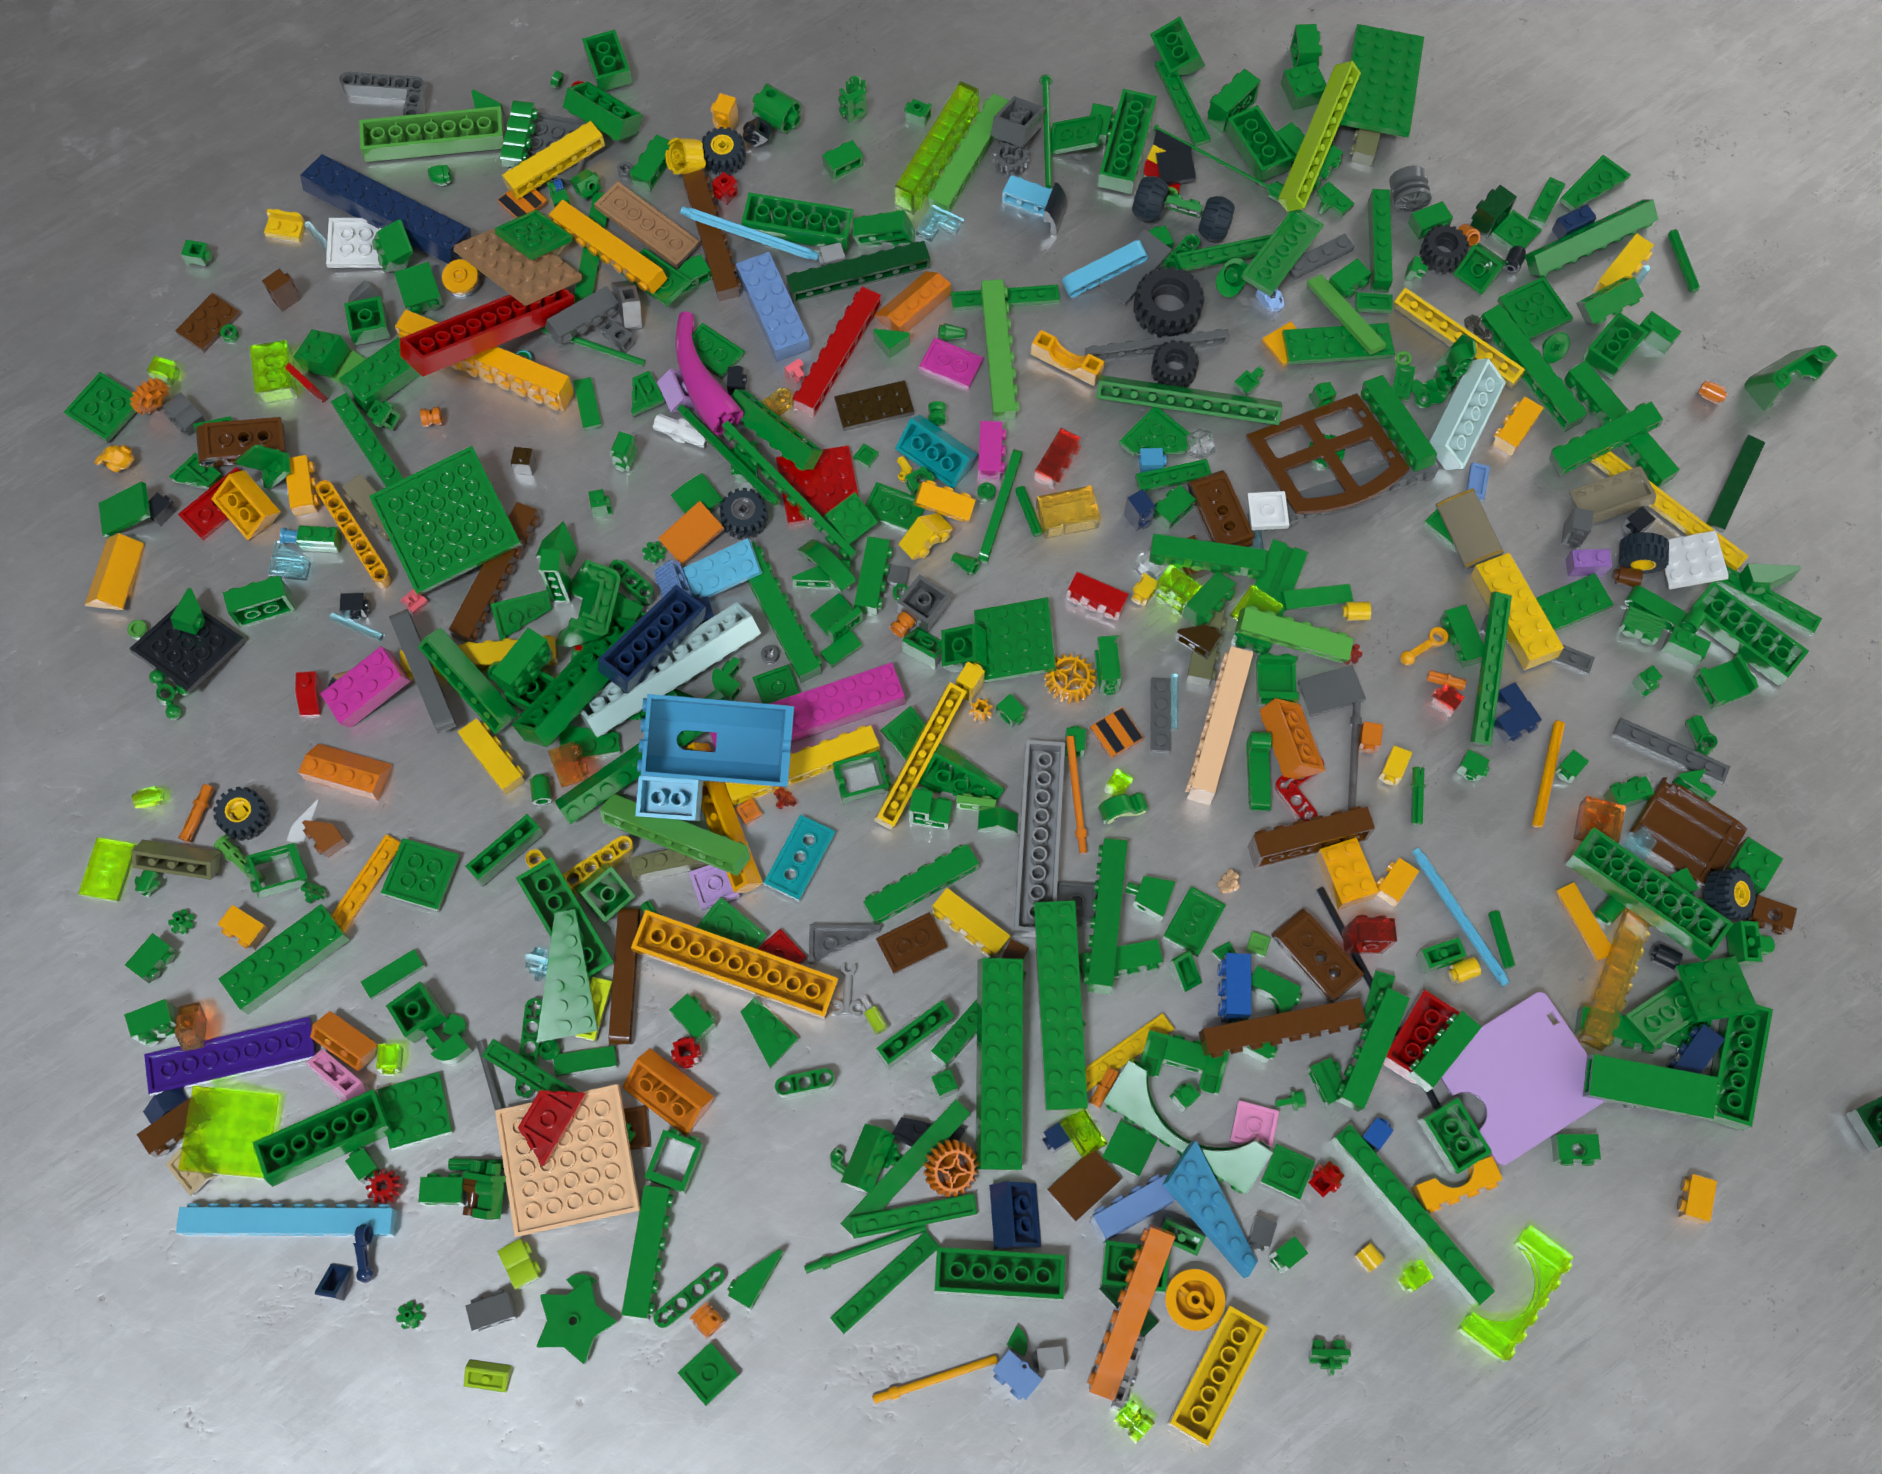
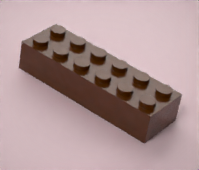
(1309, 836)

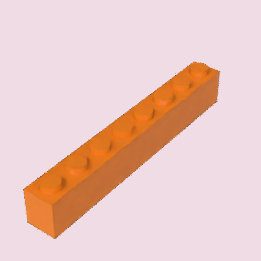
(1131, 1312)

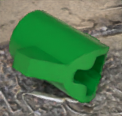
(147, 882)

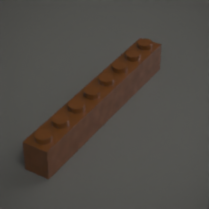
(711, 238)
(493, 578)
(1281, 1027)

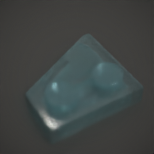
(288, 564)

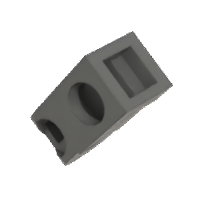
(617, 335)

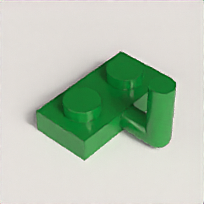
(1334, 199)

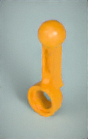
(1408, 657)

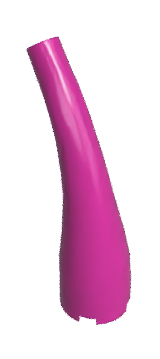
(706, 394)

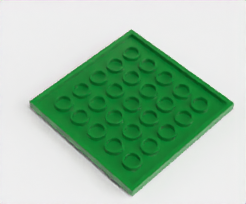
(445, 520)

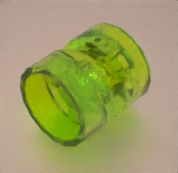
(1134, 1421)

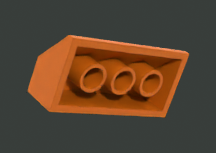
(915, 302)
(1291, 739)
(345, 771)
(667, 1091)

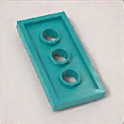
(804, 870)

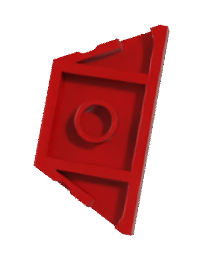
(548, 1121)

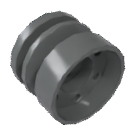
(1410, 189)

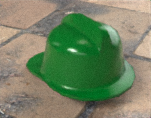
(1228, 279)

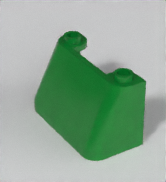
(1771, 380)
(598, 590)

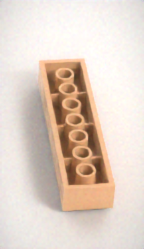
(1218, 725)

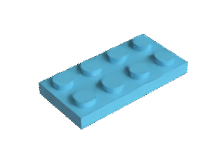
(722, 570)

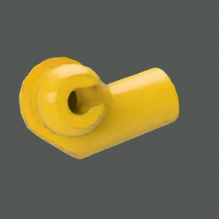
(905, 468)

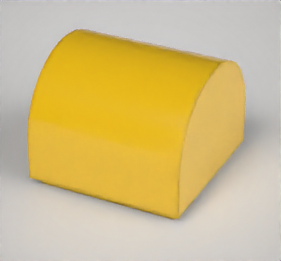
(1369, 1257)

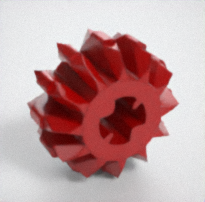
(385, 1178)

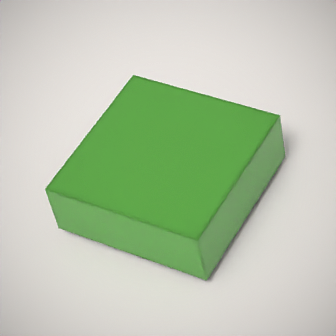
(1258, 944)

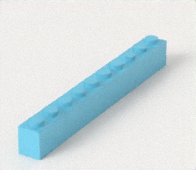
(284, 1221)

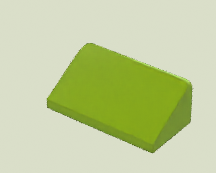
(487, 1375)

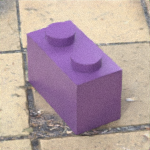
(1588, 562)

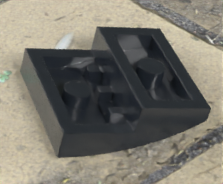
(1055, 208)

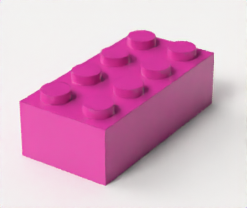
(365, 687)

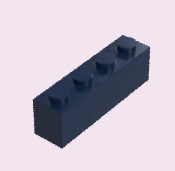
(1697, 1050)

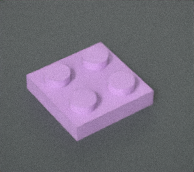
(710, 885)

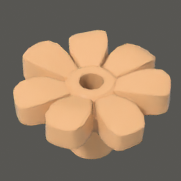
(1229, 882)

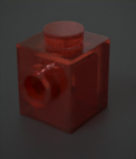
(1446, 700)

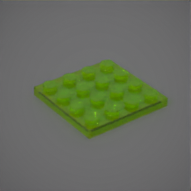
(222, 1131)

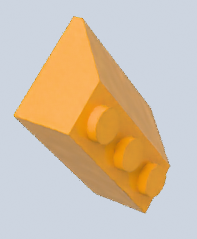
(245, 504)

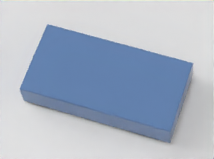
(1478, 479)

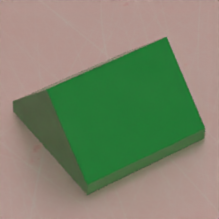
(923, 647)

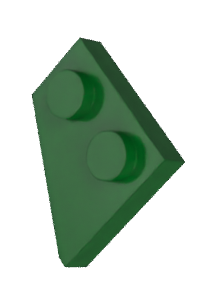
(195, 475)

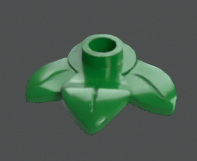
(1428, 392)

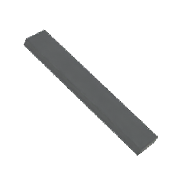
(1568, 657)
(1670, 750)

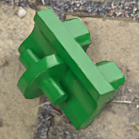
(1329, 1358)

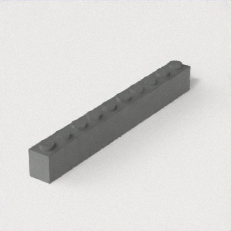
(1333, 487)

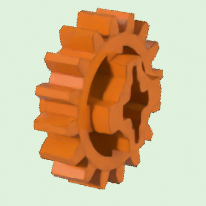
(149, 396)

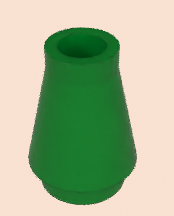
(950, 332)
(966, 563)

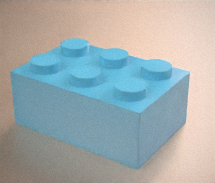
(669, 798)

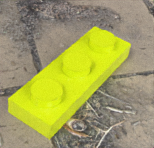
(600, 992)

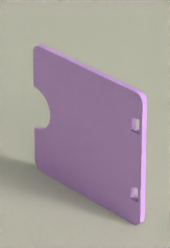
(1524, 1076)

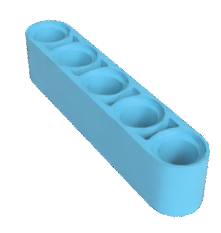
(1104, 269)

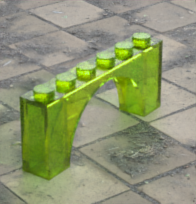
(1547, 1264)

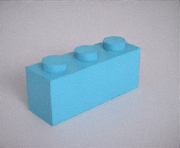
(1026, 195)

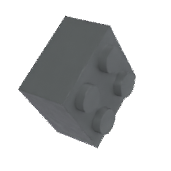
(924, 602)

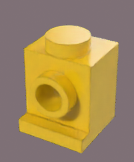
(1144, 590)

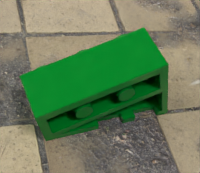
(883, 229)

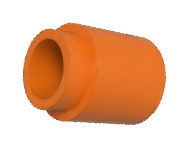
(1472, 234)
(1712, 392)

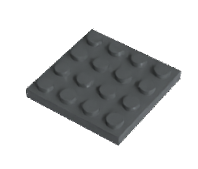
(550, 130)

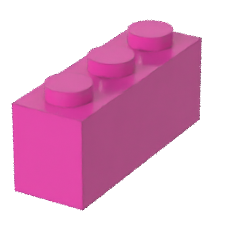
(991, 450)

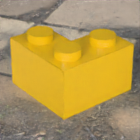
(923, 534)

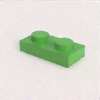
(968, 802)

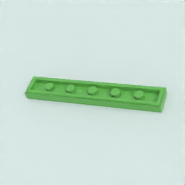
(1346, 314)

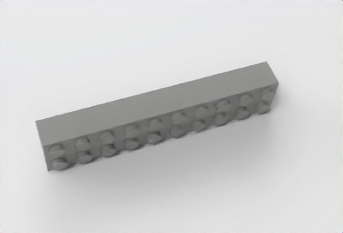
(1038, 831)

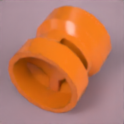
(431, 416)
(902, 624)

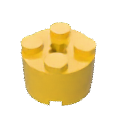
(685, 155)

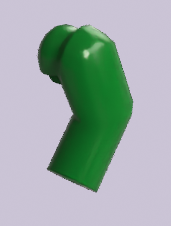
(837, 1160)

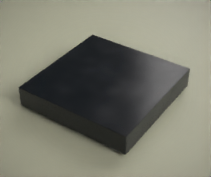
(1176, 166)

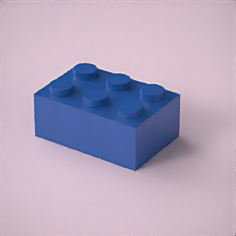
(1234, 987)

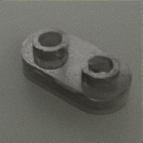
(1474, 325)

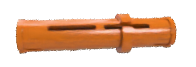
(196, 813)

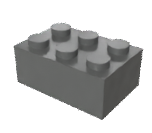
(1017, 121)

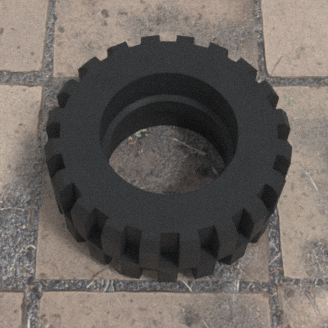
(1173, 283)

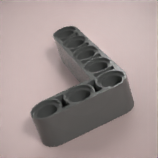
(408, 88)

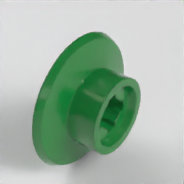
(1555, 347)

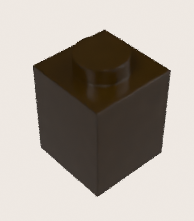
(523, 461)

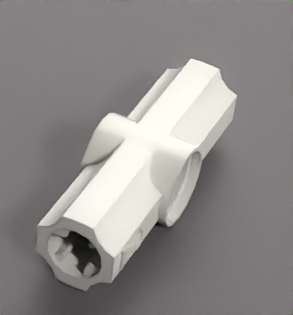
(679, 430)

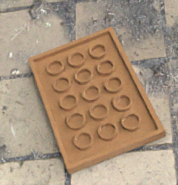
(513, 271)

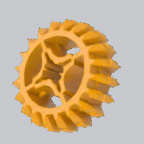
(1077, 680)

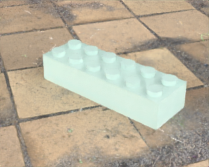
(1467, 414)

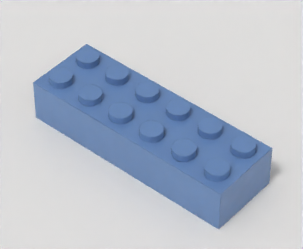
(773, 306)

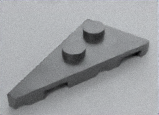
(831, 938)
(1129, 1377)

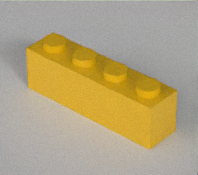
(1627, 262)
(491, 757)
(970, 923)

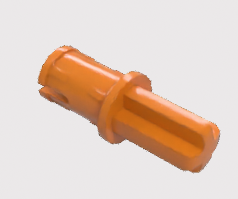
(1442, 679)
(1104, 1087)

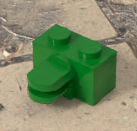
(1747, 943)

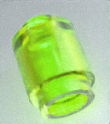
(147, 797)

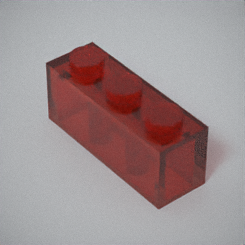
(1057, 458)

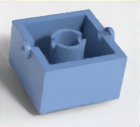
(1020, 1379)

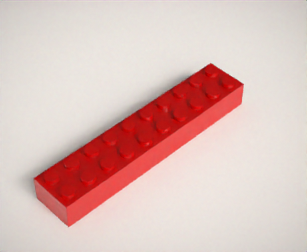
(478, 331)

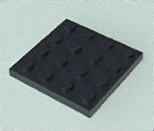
(185, 656)

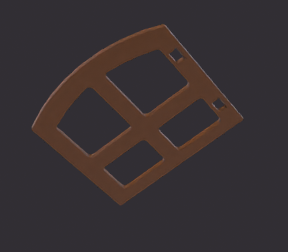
(1326, 449)

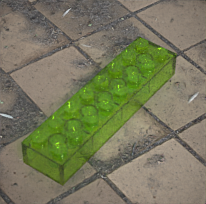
(937, 148)

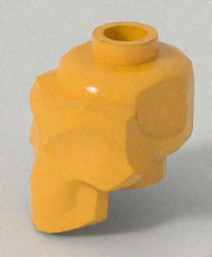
(116, 457)

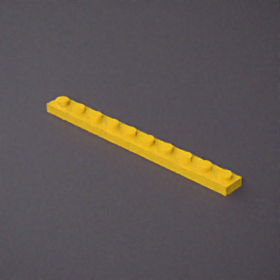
(1675, 512)

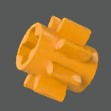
(981, 716)

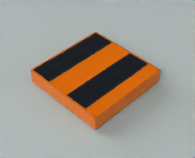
(524, 205)
(1116, 733)

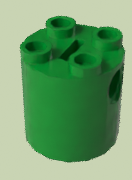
(777, 108)

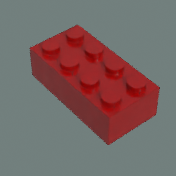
(1416, 1031)

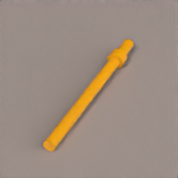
(894, 1392)

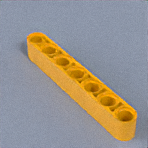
(359, 539)

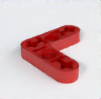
(1294, 791)

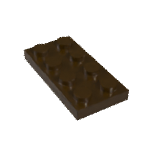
(874, 405)

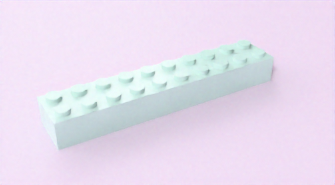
(699, 650)

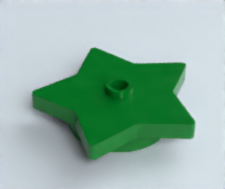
(578, 1337)

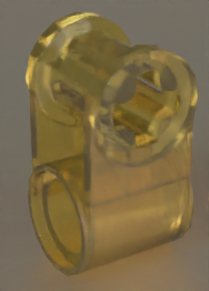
(779, 403)

